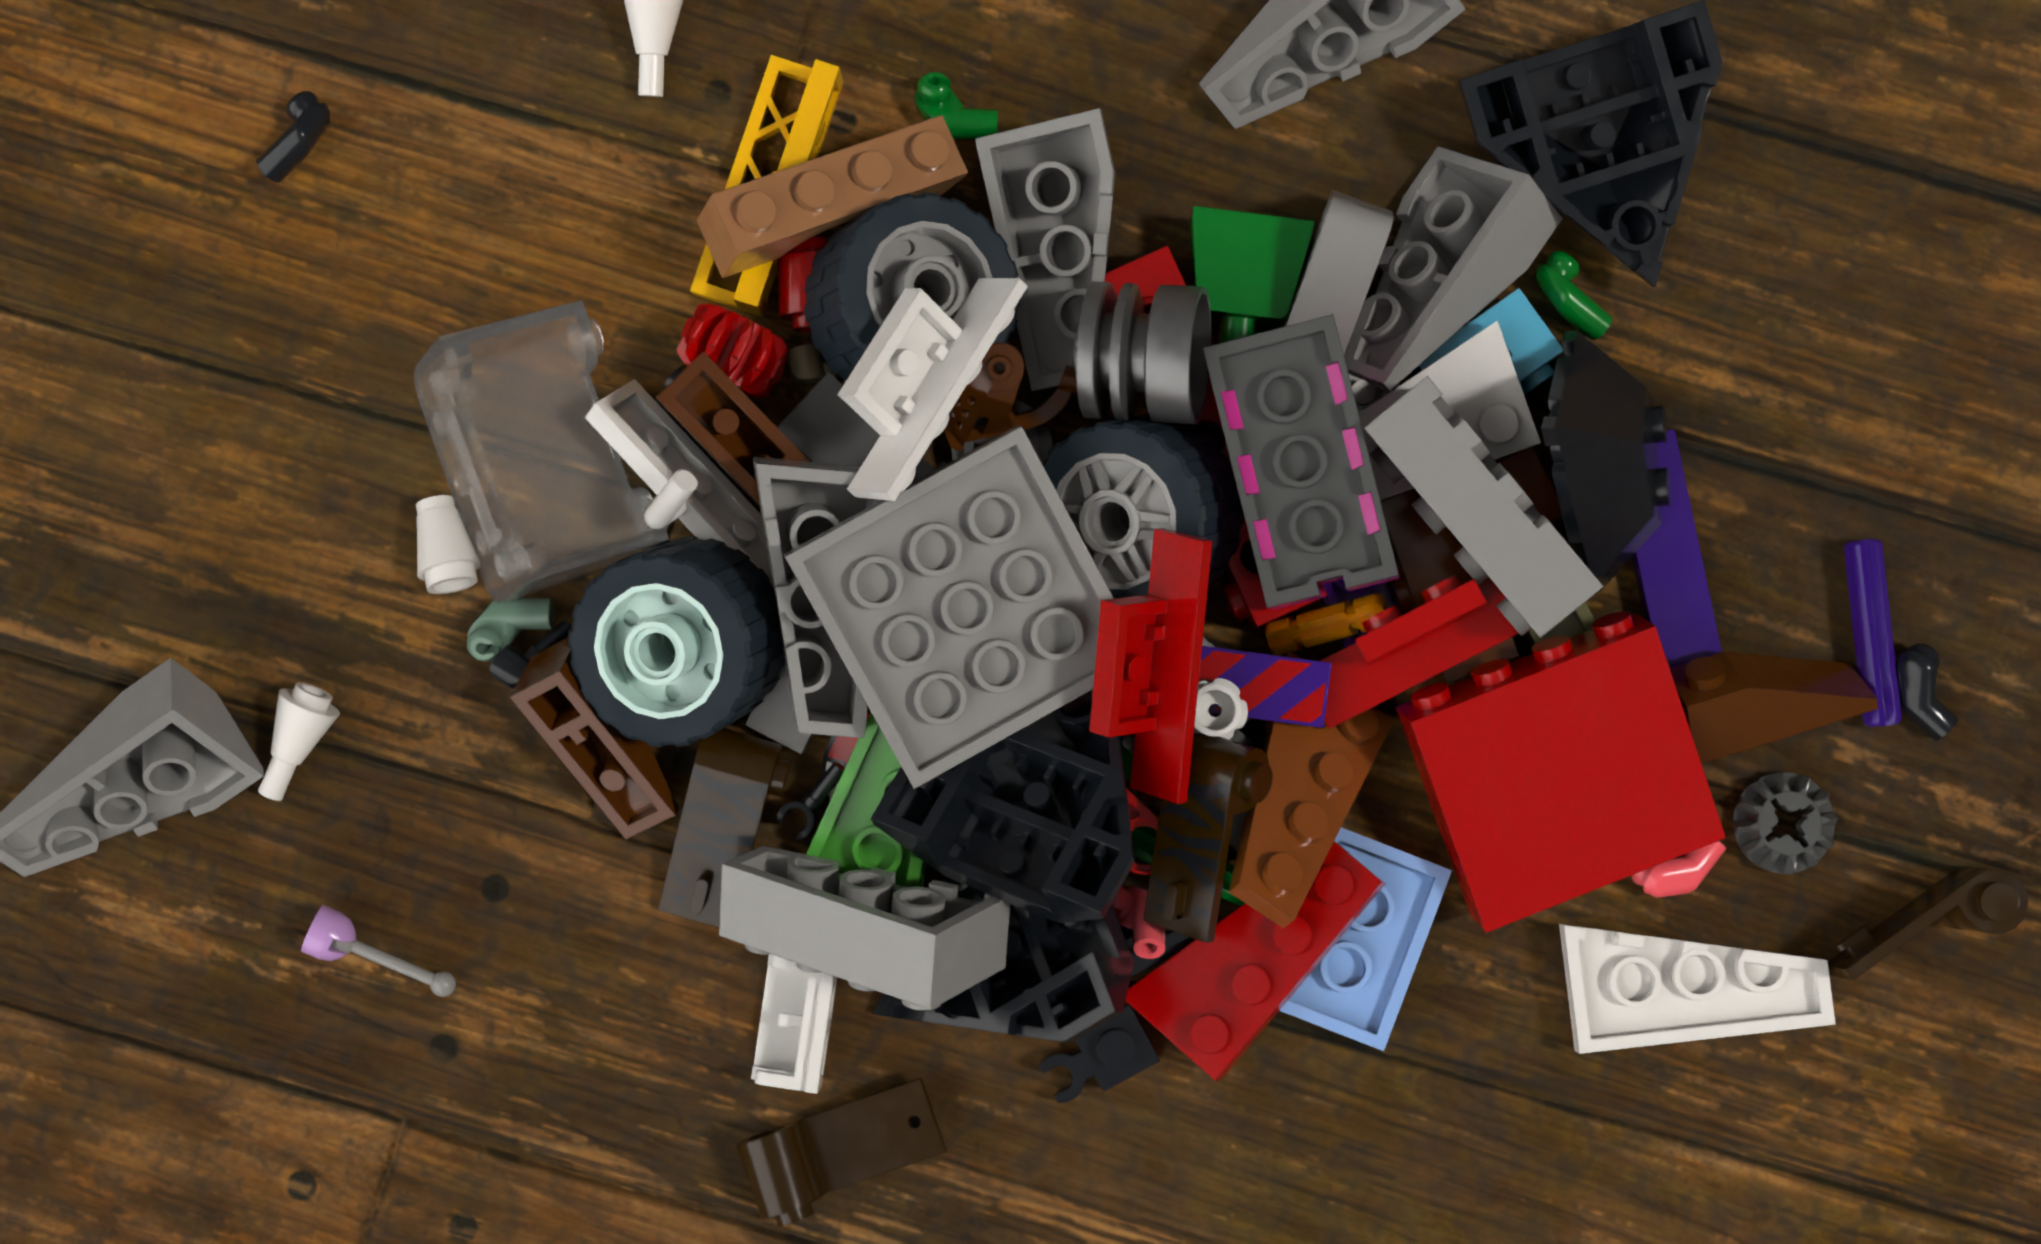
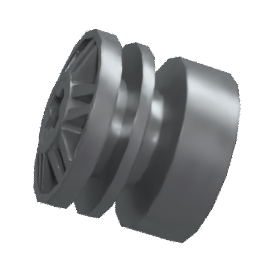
(1135, 352)

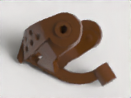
(994, 393)

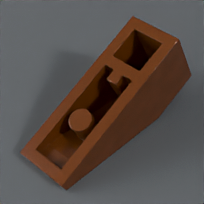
(725, 422)
(1757, 699)
(610, 767)

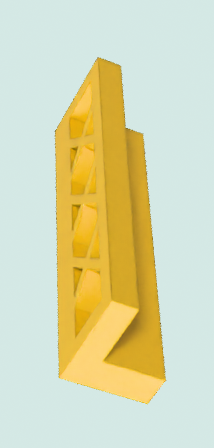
(802, 145)

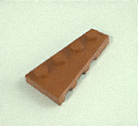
(1309, 798)

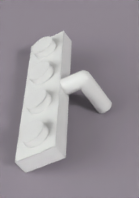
(678, 473)

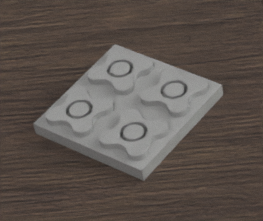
(960, 604)

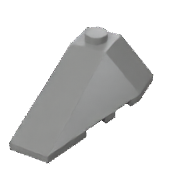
(1458, 247)

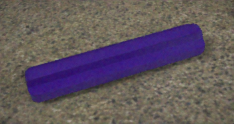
(1873, 628)

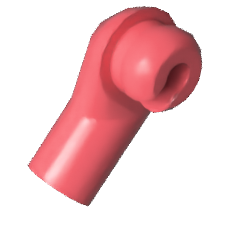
(1680, 874)
(1130, 910)

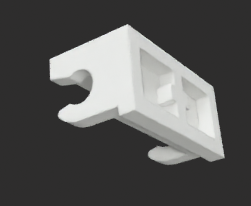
(793, 1027)

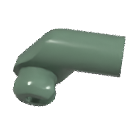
(504, 621)

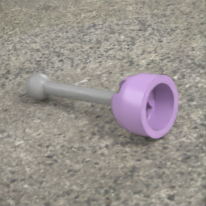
(334, 937)

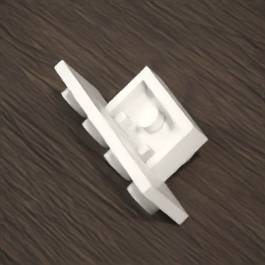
(917, 375)

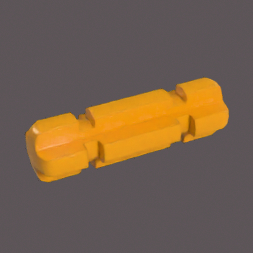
(1323, 624)

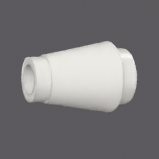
(444, 547)

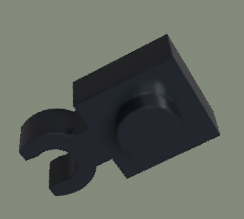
(1108, 1052)

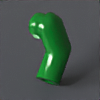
(936, 99)
(1568, 300)

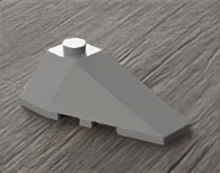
(1311, 41)
(1053, 208)
(141, 760)

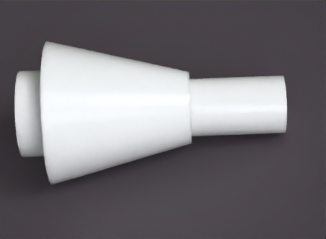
(652, 32)
(299, 724)

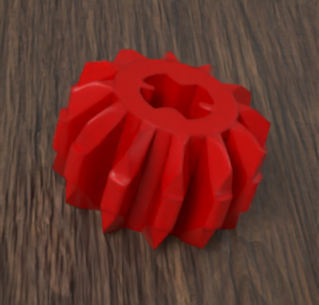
(737, 345)

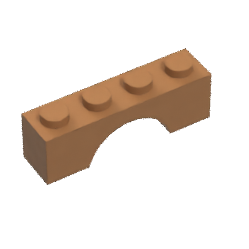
(785, 208)

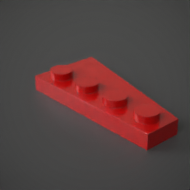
(1226, 991)

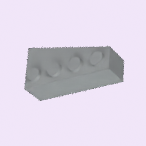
(797, 505)
(1482, 508)
(863, 926)

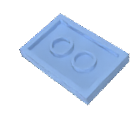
(1371, 965)

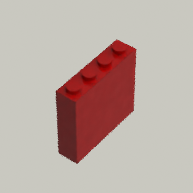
(1561, 769)

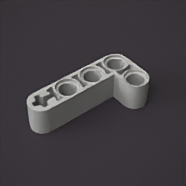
(1341, 263)

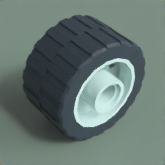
(677, 641)

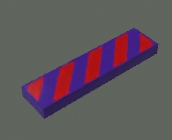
(1271, 684)

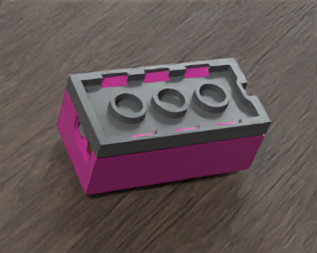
(1300, 462)

